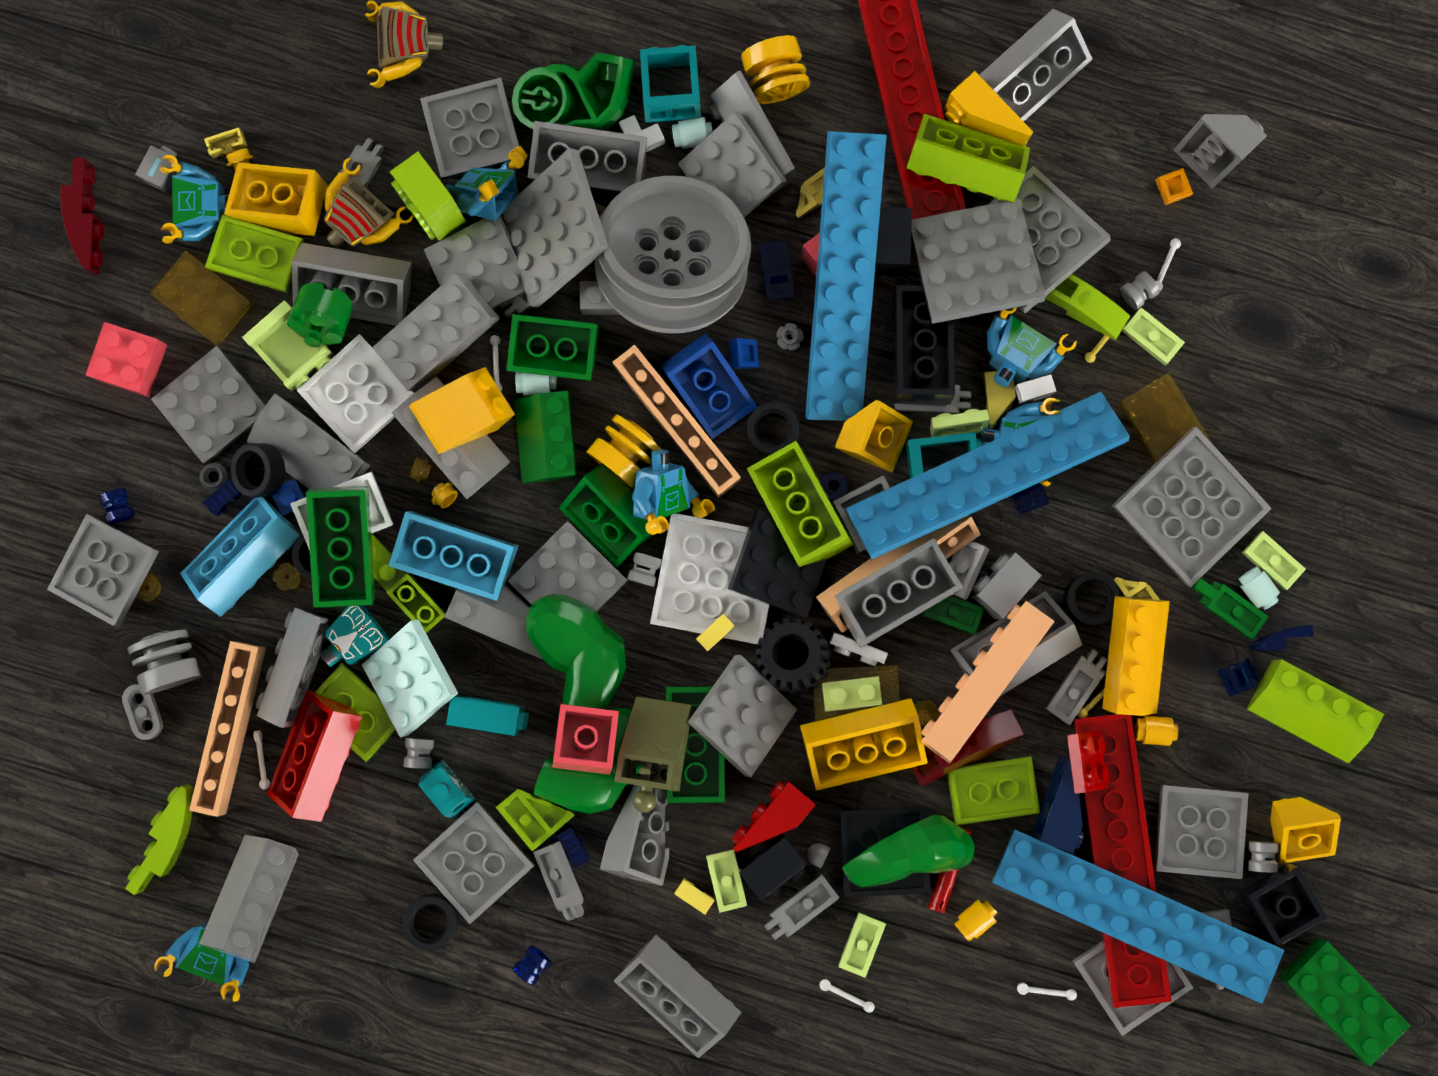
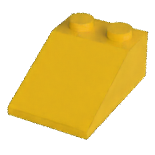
(982, 109)
(277, 197)
(462, 411)

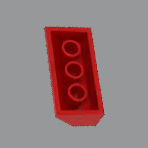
(313, 756)

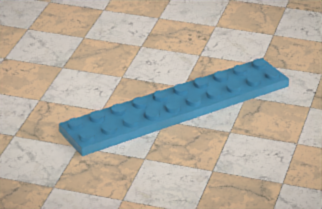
(845, 274)
(986, 475)
(1138, 916)

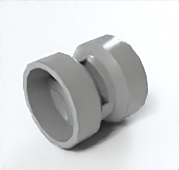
(1139, 290)
(642, 575)
(418, 753)
(1263, 856)

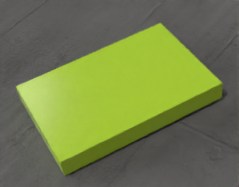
(253, 253)
(375, 723)
(993, 790)

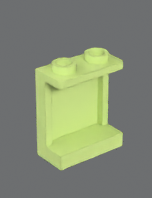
(285, 349)

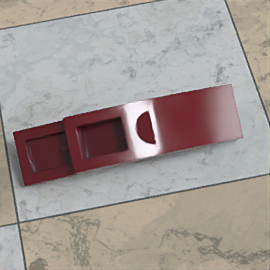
(82, 227)
(987, 738)

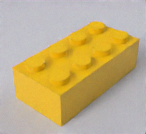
(864, 744)

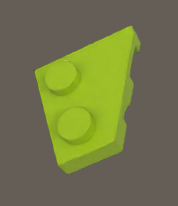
(532, 817)

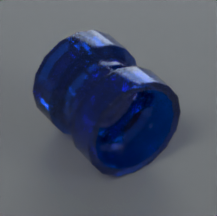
(116, 506)
(530, 966)

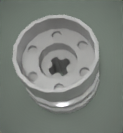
(164, 661)

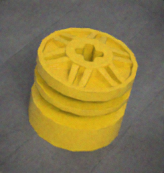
(775, 69)
(624, 450)

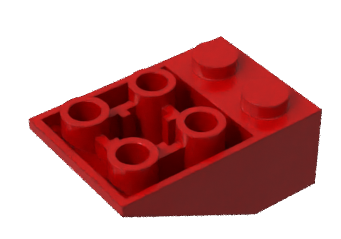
(780, 814)

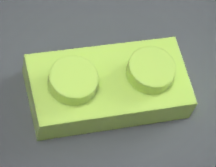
(1153, 336)
(966, 422)
(1273, 560)
(851, 693)
(726, 880)
(862, 944)

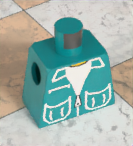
(353, 636)
(446, 790)

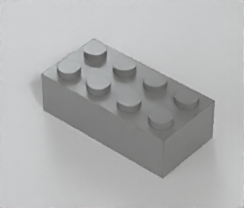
(436, 332)

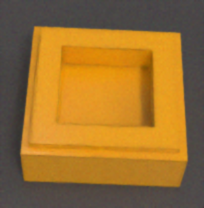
(1174, 186)

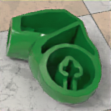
(573, 95)
(580, 645)
(584, 790)
(922, 847)

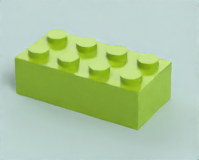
(427, 198)

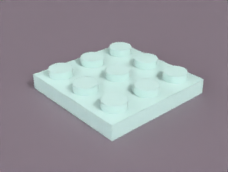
(409, 678)

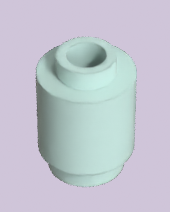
(691, 132)
(534, 384)
(1259, 588)

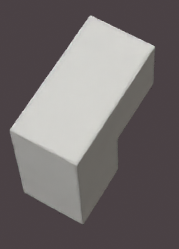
(653, 133)
(1035, 389)

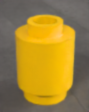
(1155, 730)
(976, 919)

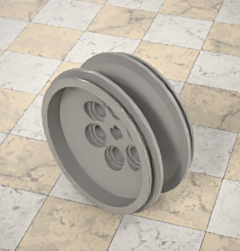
(687, 233)

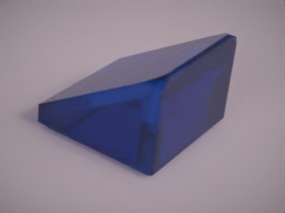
(1031, 498)
(1239, 677)

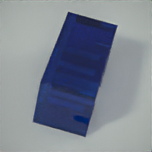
(223, 495)
(573, 846)

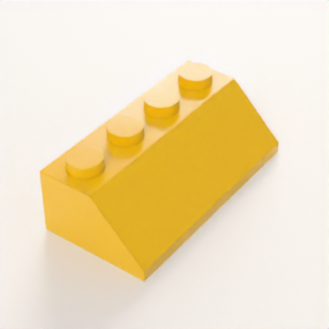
(1135, 656)

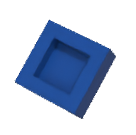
(744, 353)
(287, 494)

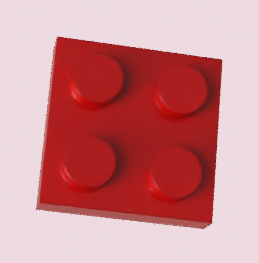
(1088, 761)

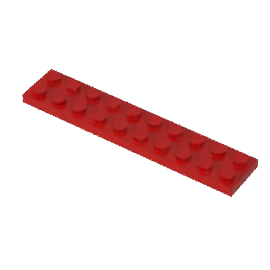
(907, 94)
(1122, 847)

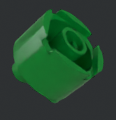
(320, 314)

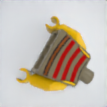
(401, 40)
(356, 212)

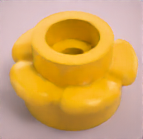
(240, 156)
(444, 495)

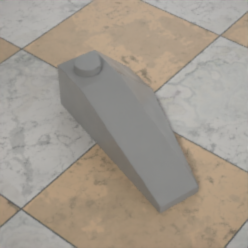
(497, 619)
(638, 841)

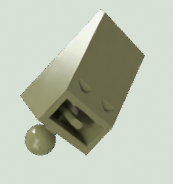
(658, 742)

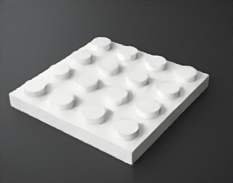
(696, 580)

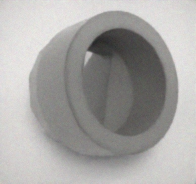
(817, 854)

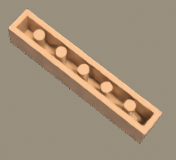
(676, 421)
(949, 539)
(987, 681)
(227, 729)

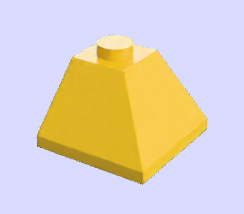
(875, 435)
(1303, 830)

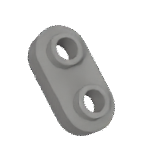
(140, 713)

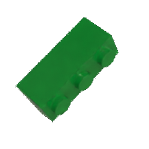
(552, 347)
(546, 437)
(604, 514)

